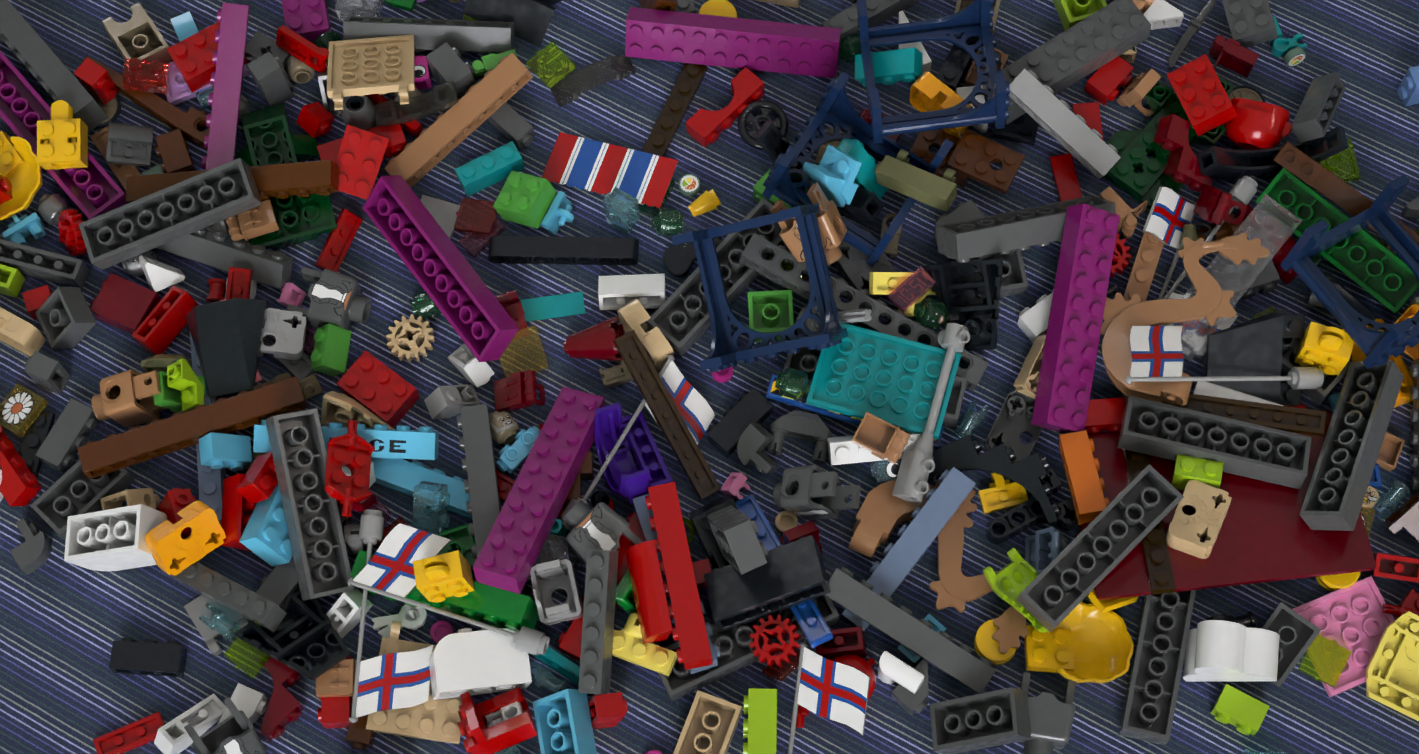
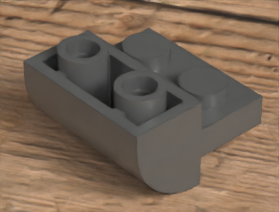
(129, 144)

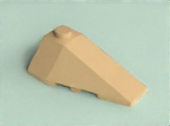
(341, 409)

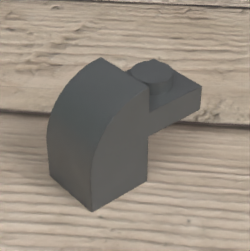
(752, 447)
(34, 551)

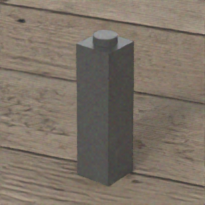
(512, 125)

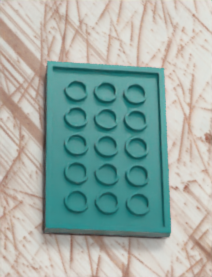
(881, 377)

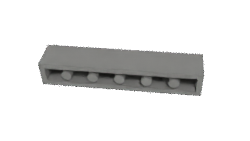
(1062, 123)

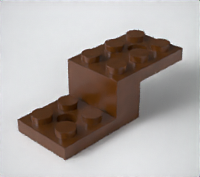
(971, 158)

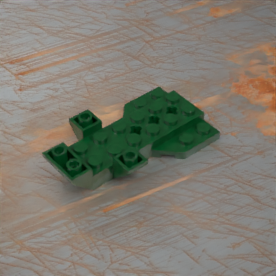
(272, 144)
(1136, 144)

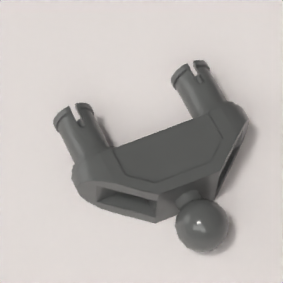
(802, 426)

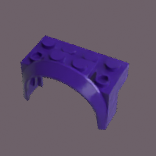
(622, 471)

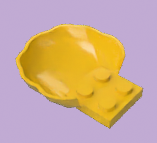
(21, 168)
(1082, 646)

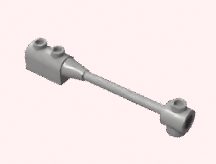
(917, 464)

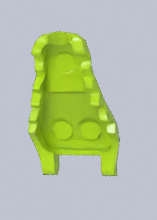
(1011, 581)

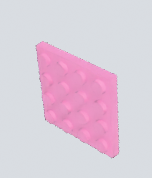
(1355, 622)

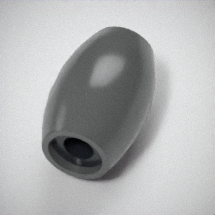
(359, 112)

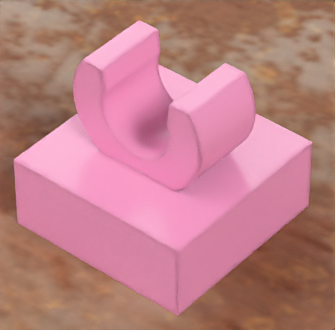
(291, 295)
(733, 485)

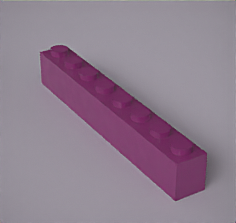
(227, 85)

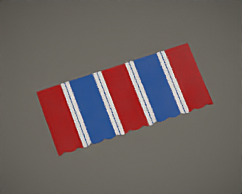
(604, 166)

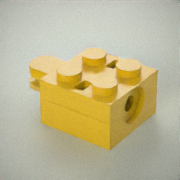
(62, 140)
(1324, 348)
(443, 576)

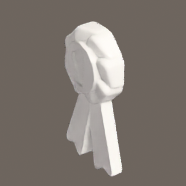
(409, 617)

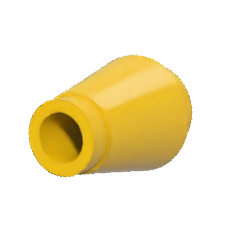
(704, 203)

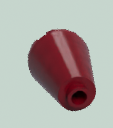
(596, 341)

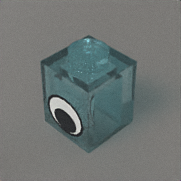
(885, 470)

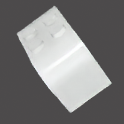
(111, 538)
(478, 664)

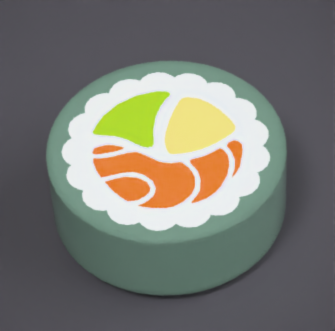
(1294, 57)
(689, 185)

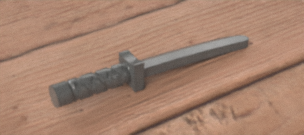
(1194, 25)

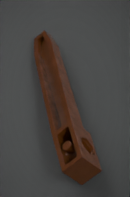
(189, 123)
(1328, 183)

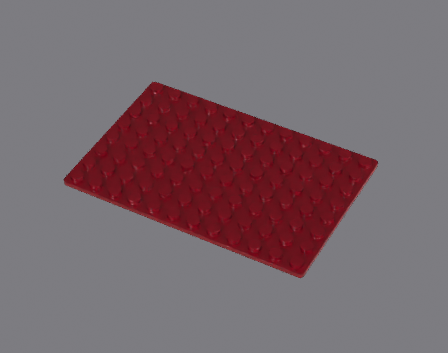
(1258, 539)

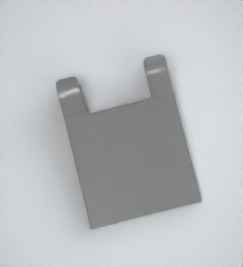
(442, 212)
(198, 608)

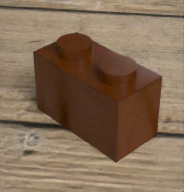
(174, 152)

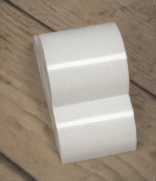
(1230, 653)

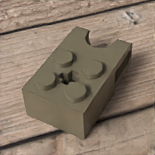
(137, 37)

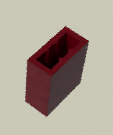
(123, 303)

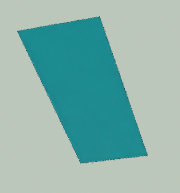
(553, 306)

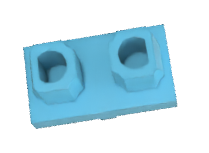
(558, 213)
(23, 227)

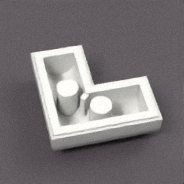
(894, 670)

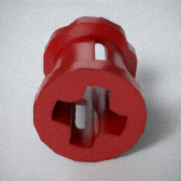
(216, 290)

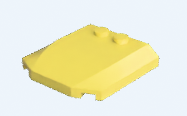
(1394, 667)

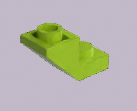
(182, 378)

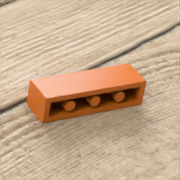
(1082, 475)

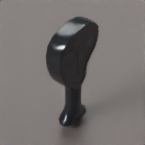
(680, 258)

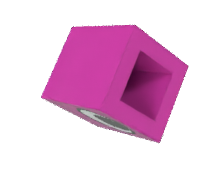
(422, 73)

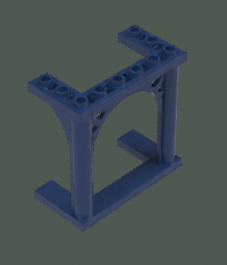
(971, 21)
(839, 113)
(1373, 343)
(724, 344)

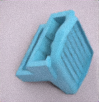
(835, 175)

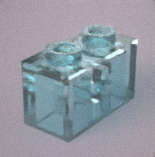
(621, 210)
(430, 507)

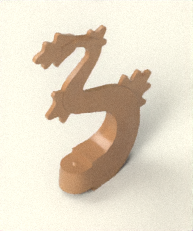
(1208, 303)
(884, 512)

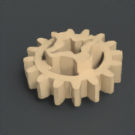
(422, 334)

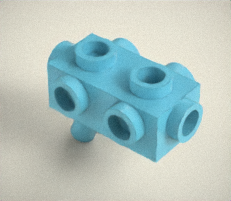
(513, 456)

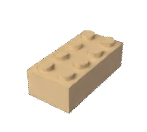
(708, 726)

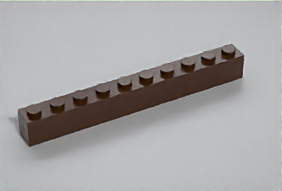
(270, 180)
(186, 428)

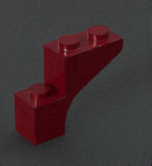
(1182, 162)
(282, 706)

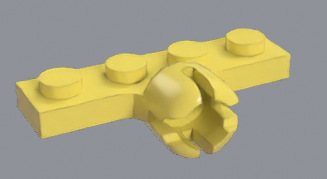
(886, 282)
(630, 647)

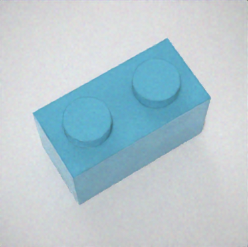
(225, 451)

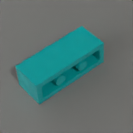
(892, 66)
(489, 168)
(866, 176)

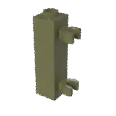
(915, 182)

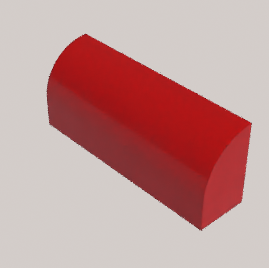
(649, 592)

